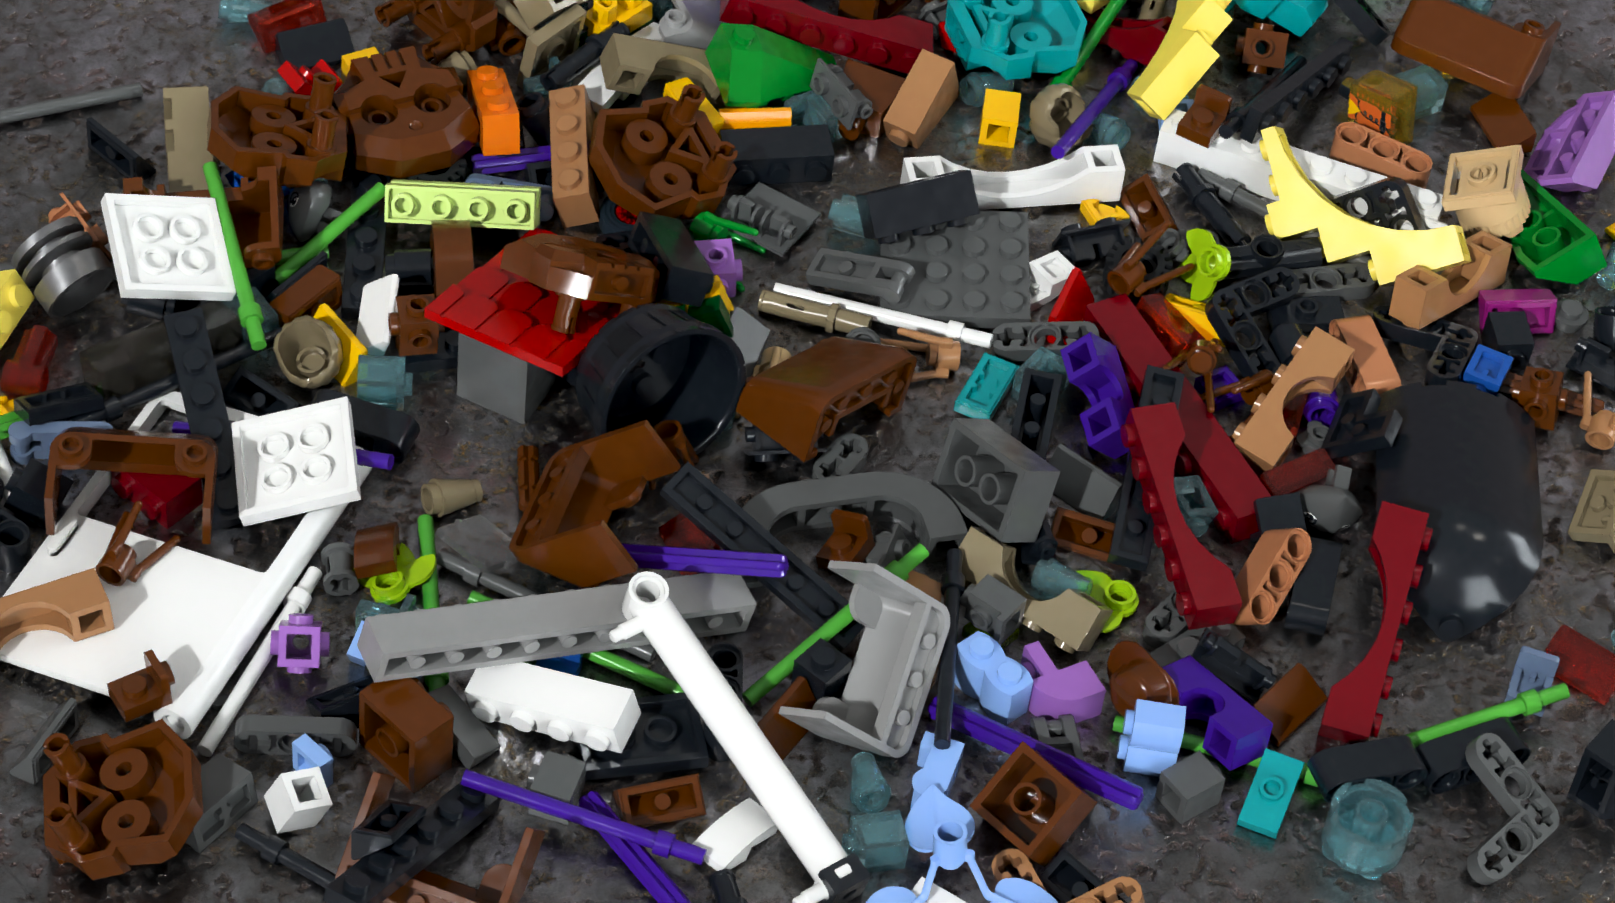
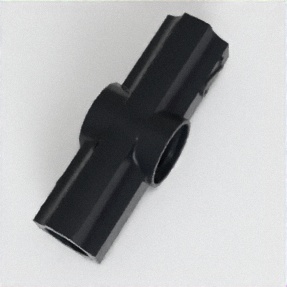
(1270, 252)

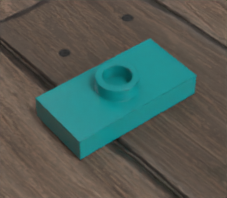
(986, 387)
(1270, 793)

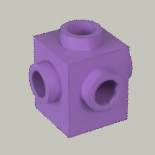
(721, 261)
(294, 658)

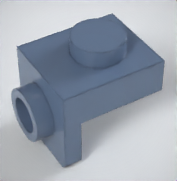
(1532, 671)

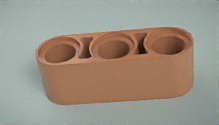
(1380, 154)
(1371, 361)
(1271, 573)

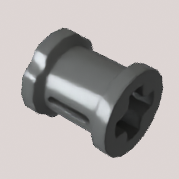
(339, 565)

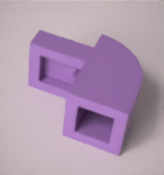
(1062, 691)

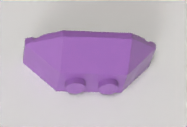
(1577, 145)

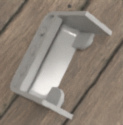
(891, 666)

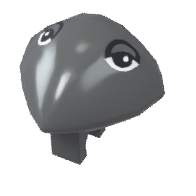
(308, 209)
(1331, 506)

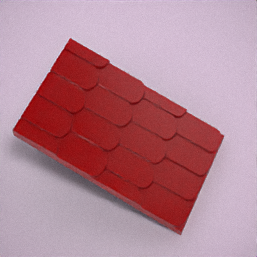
(506, 337)

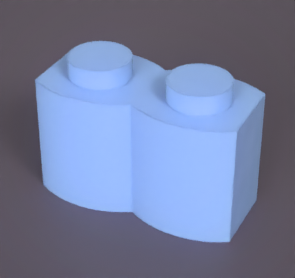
(992, 678)
(1152, 737)

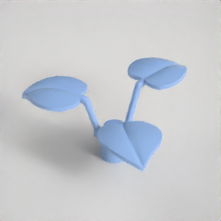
(945, 829)

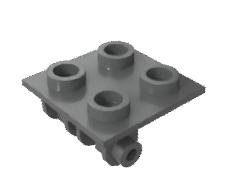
(774, 215)

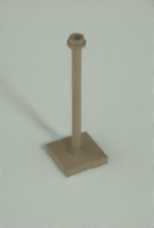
(554, 39)

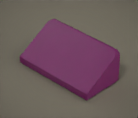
(1537, 303)

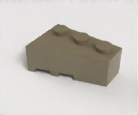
(186, 137)

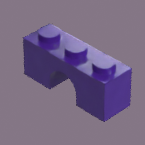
(1098, 372)
(1234, 728)

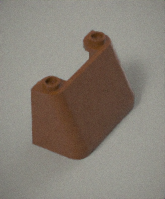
(255, 211)
(820, 386)

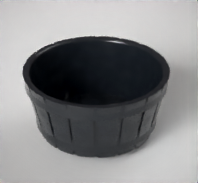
(685, 375)

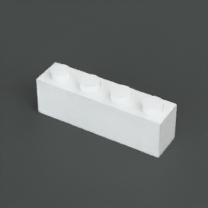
(554, 704)

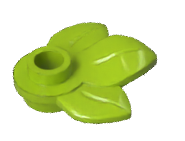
(1210, 261)
(410, 572)
(1115, 594)

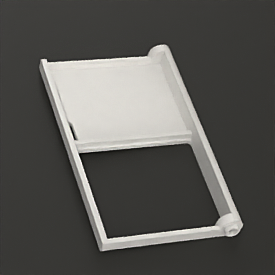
(183, 607)

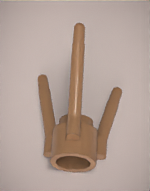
(940, 353)
(1600, 426)

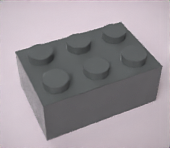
(995, 480)

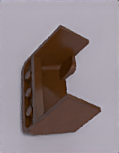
(1475, 45)
(136, 453)
(579, 488)
(499, 884)

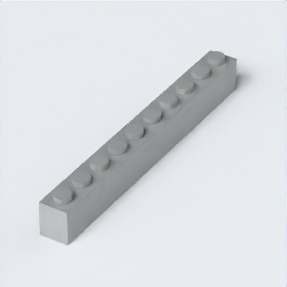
(538, 626)

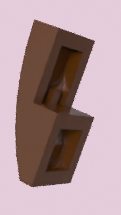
(376, 550)

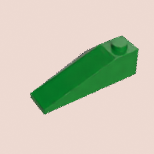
(760, 65)
(1555, 241)

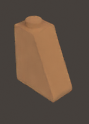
(922, 100)

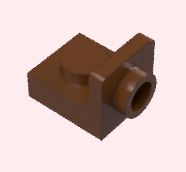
(1205, 116)
(850, 540)
(143, 689)

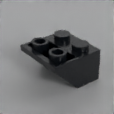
(1595, 777)

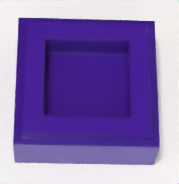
(1221, 377)

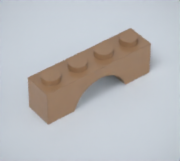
(572, 174)
(1426, 296)
(1316, 367)
(66, 605)

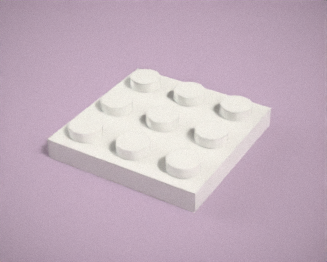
(168, 247)
(295, 461)

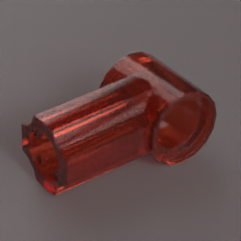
(30, 366)

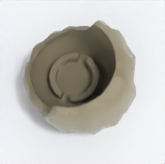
(1054, 112)
(308, 352)

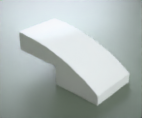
(1047, 278)
(735, 834)

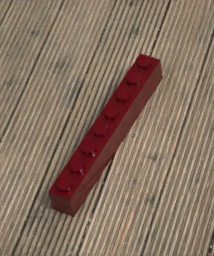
(1206, 445)

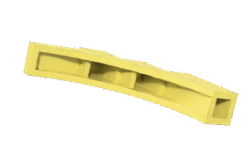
(1181, 56)
(1343, 236)

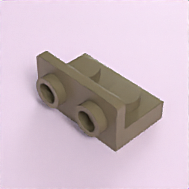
(1596, 510)

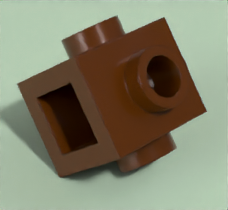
(1274, 43)
(411, 329)
(1541, 395)

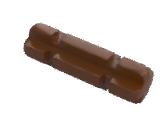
(527, 473)

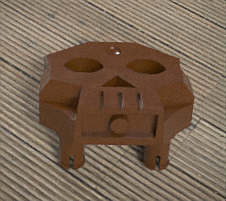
(451, 23)
(420, 110)
(285, 131)
(662, 156)
(581, 272)
(94, 800)

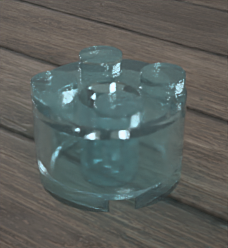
(1367, 828)

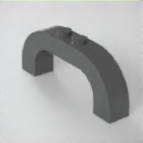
(876, 494)

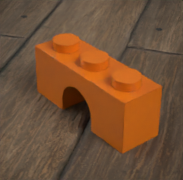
(495, 110)

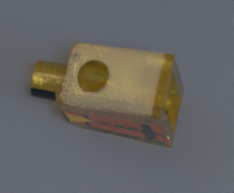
(1382, 104)

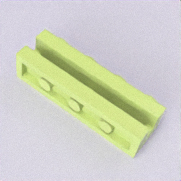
(479, 203)

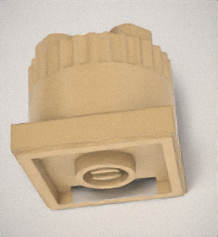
(1487, 191)

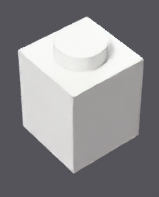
(298, 799)

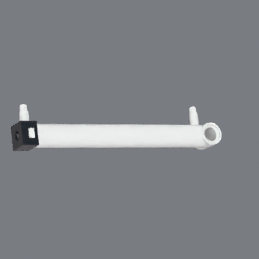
(834, 872)

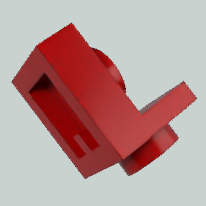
(302, 78)

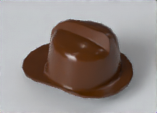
(1137, 676)

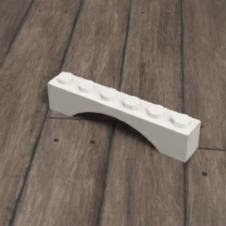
(1080, 176)

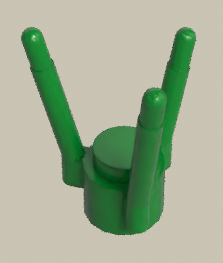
(710, 227)

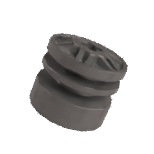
(63, 267)

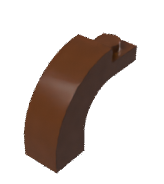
(451, 252)

